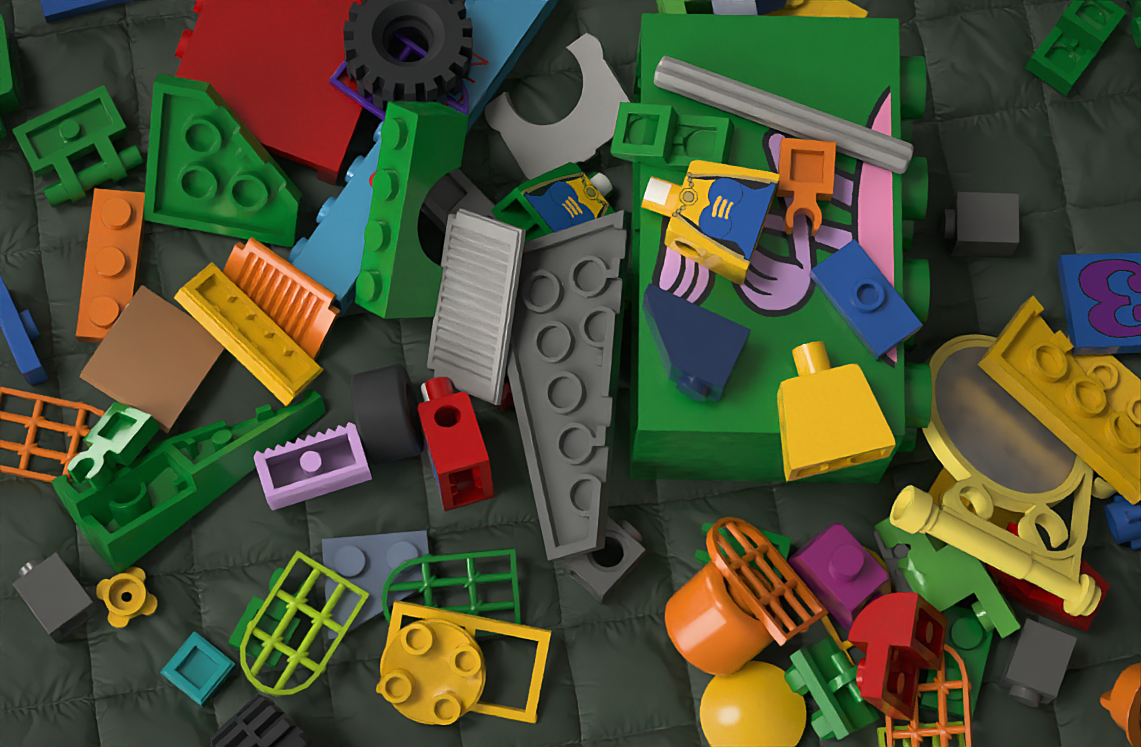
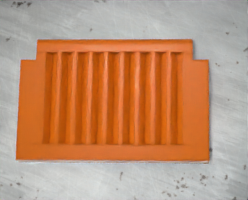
(284, 293)

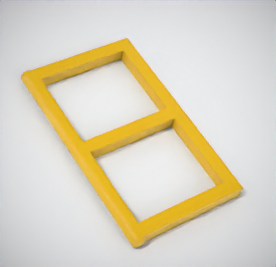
(472, 623)

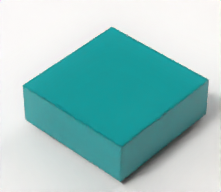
(198, 669)

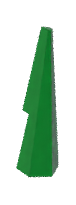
(176, 480)

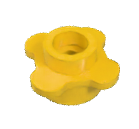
(129, 582)

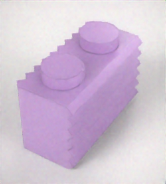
(312, 466)

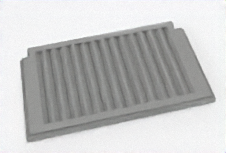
(476, 303)

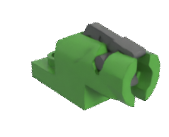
(943, 575)

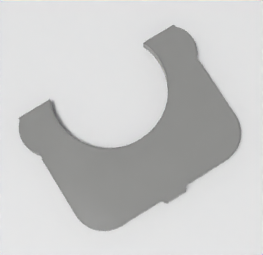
(581, 132)

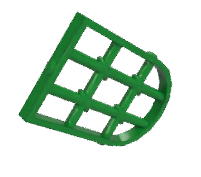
(468, 581)

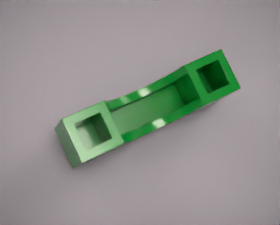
(415, 151)

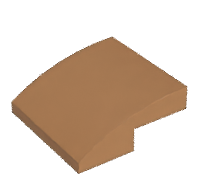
(153, 358)

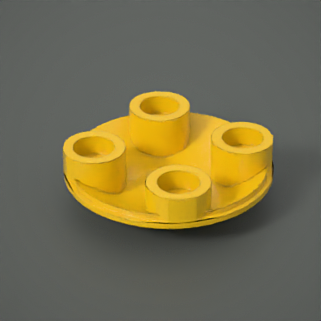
(432, 671)
(752, 709)

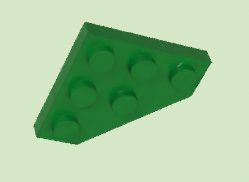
(212, 170)

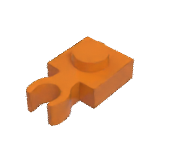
(805, 176)

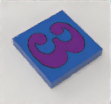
(1102, 302)

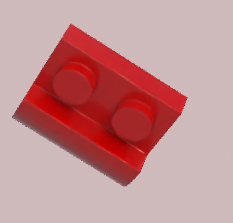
(899, 639)

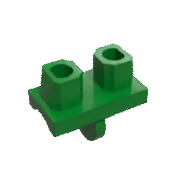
(833, 685)

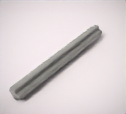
(782, 114)

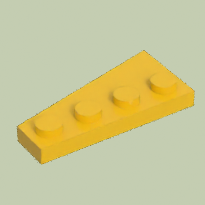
(1051, 385)

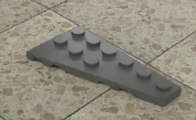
(567, 375)

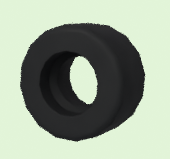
(386, 414)

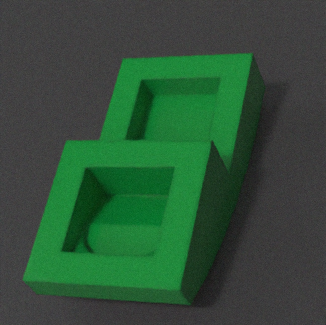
(1074, 42)
(669, 140)

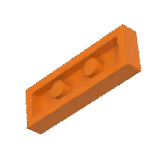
(110, 261)

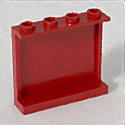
(275, 74)

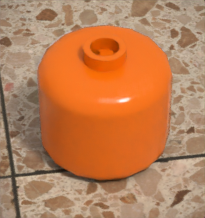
(714, 624)

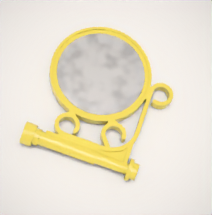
(1003, 461)

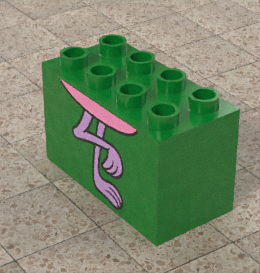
(838, 68)

